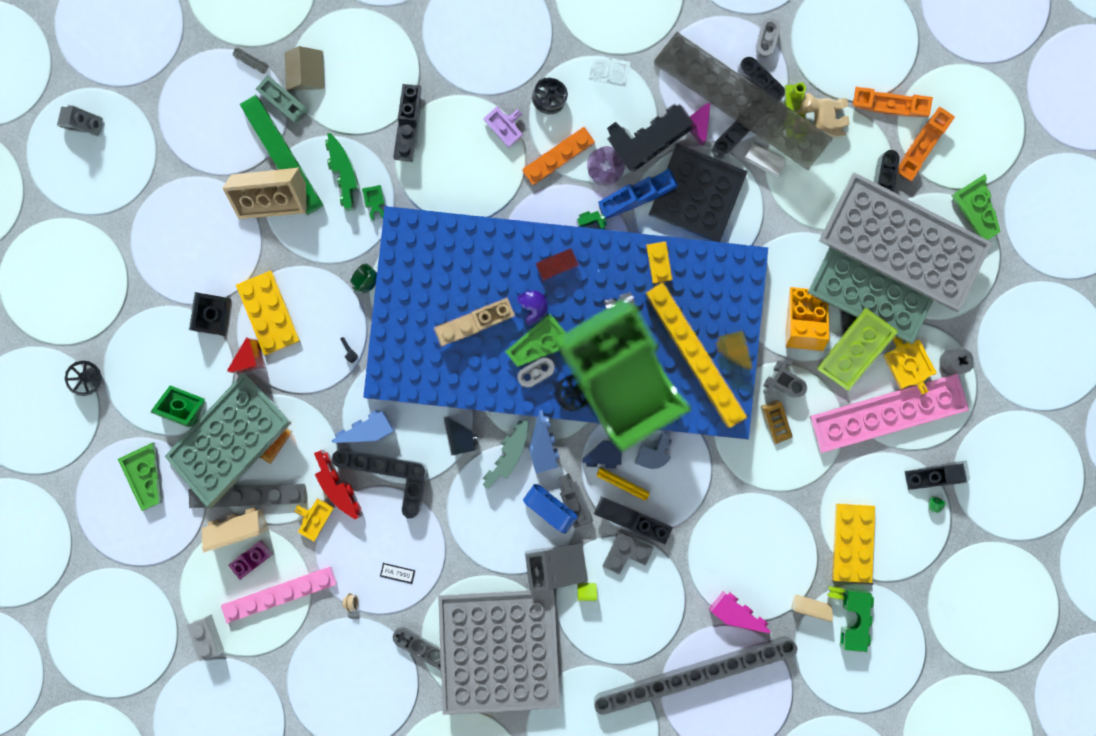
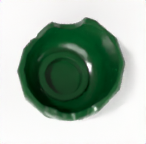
(364, 279)

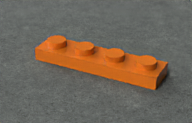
(558, 156)

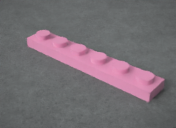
(278, 594)

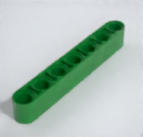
(277, 146)

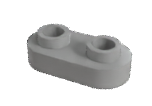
(766, 38)
(536, 373)

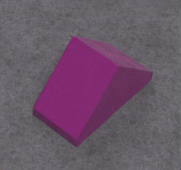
(701, 119)

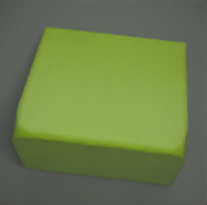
(587, 591)

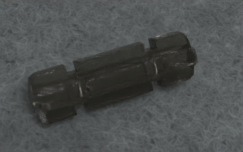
(250, 60)

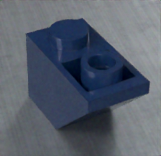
(603, 453)

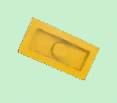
(659, 262)

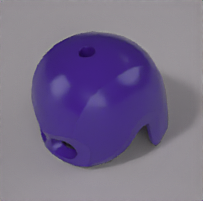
(536, 303)

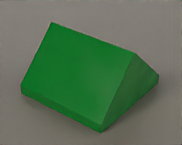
(179, 406)

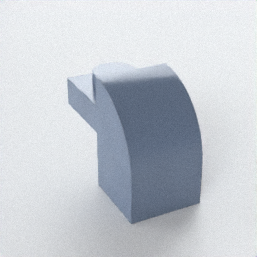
(654, 458)

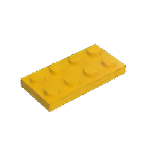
(268, 313)
(853, 543)

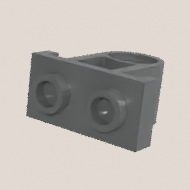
(79, 120)
(783, 380)

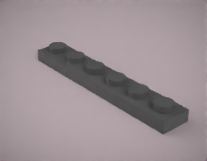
(255, 496)

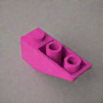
(733, 614)

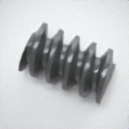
(956, 361)

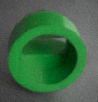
(936, 504)

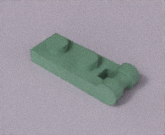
(281, 99)

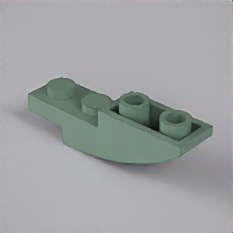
(513, 448)

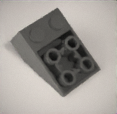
(555, 567)

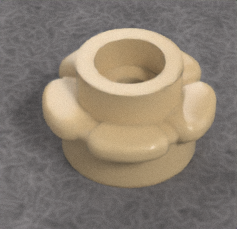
(350, 602)

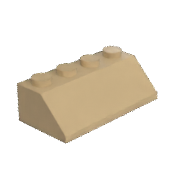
(266, 193)

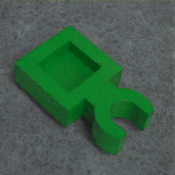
(374, 199)

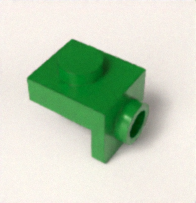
(587, 219)

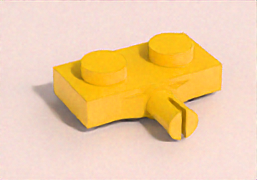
(314, 518)

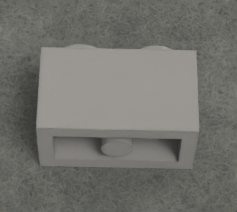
(205, 638)

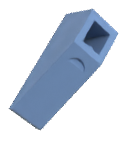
(372, 429)
(541, 448)

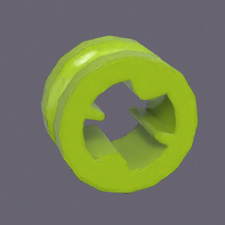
(836, 592)

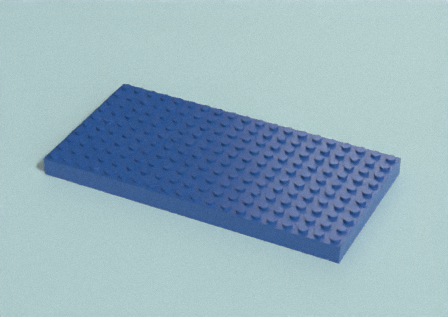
(454, 264)

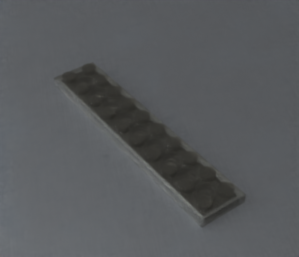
(743, 101)

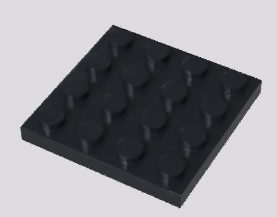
(703, 194)

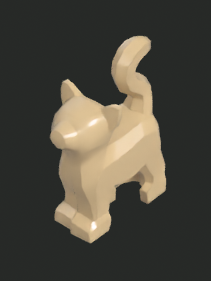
(825, 115)

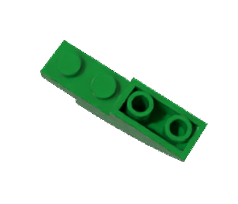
(342, 165)

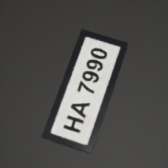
(397, 573)

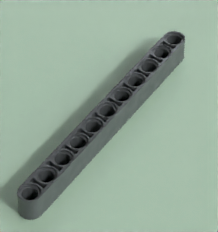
(704, 676)

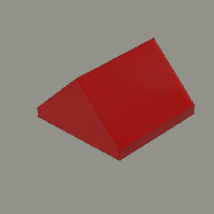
(247, 358)

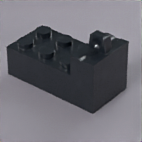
(650, 141)

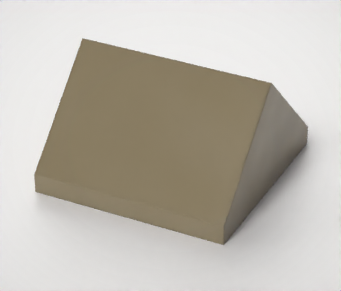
(304, 69)

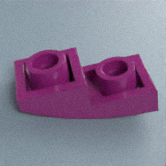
(250, 559)

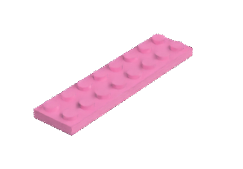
(888, 413)

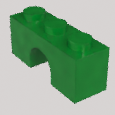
(857, 636)

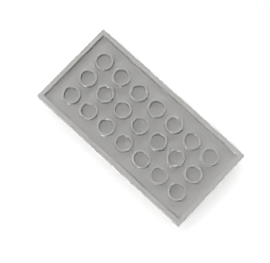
(905, 242)

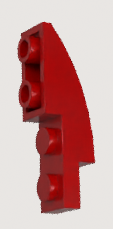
(338, 493)

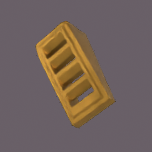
(771, 423)

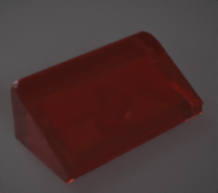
(557, 264)

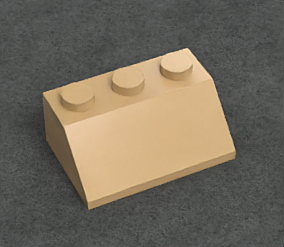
(233, 529)

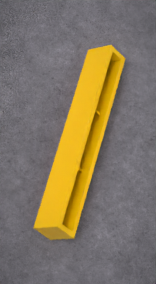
(695, 355)

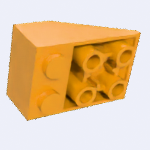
(806, 321)

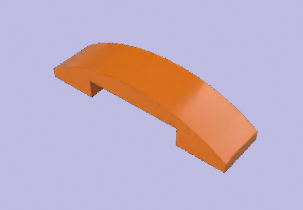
(892, 104)
(924, 143)

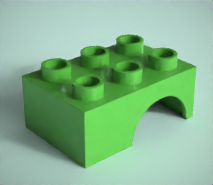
(621, 374)

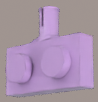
(504, 125)

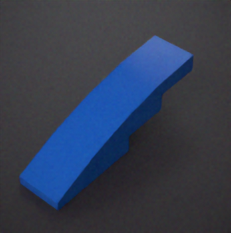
(637, 194)

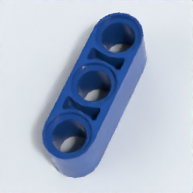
(550, 508)

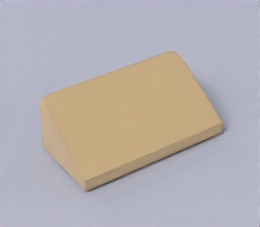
(812, 608)

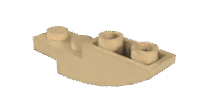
(474, 322)

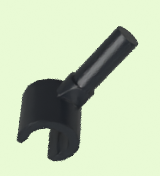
(351, 356)

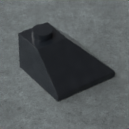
(459, 437)

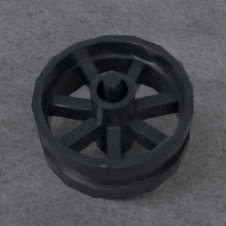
(544, 103)
(83, 378)
(570, 393)

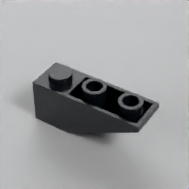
(938, 475)

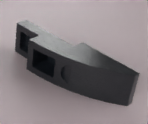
(408, 122)
(633, 520)

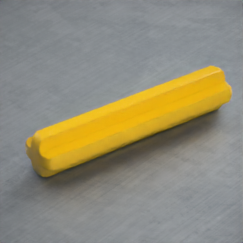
(623, 484)

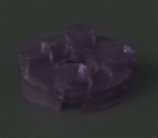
(596, 171)

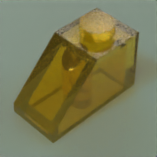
(735, 349)

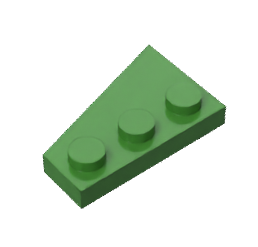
(977, 208)
(536, 342)
(142, 475)

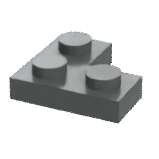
(624, 547)

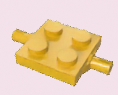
(910, 364)

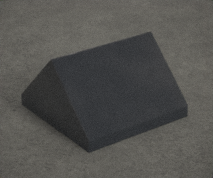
(209, 314)

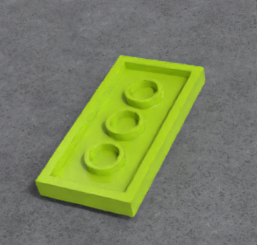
(857, 349)

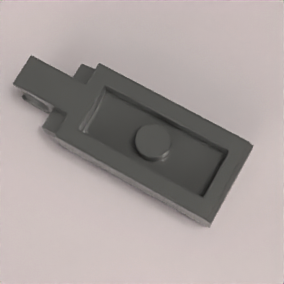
(574, 500)

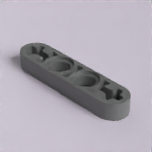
(424, 654)

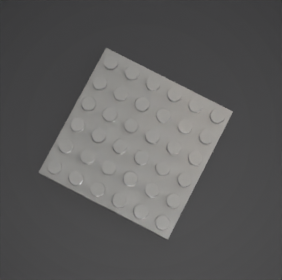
(498, 652)

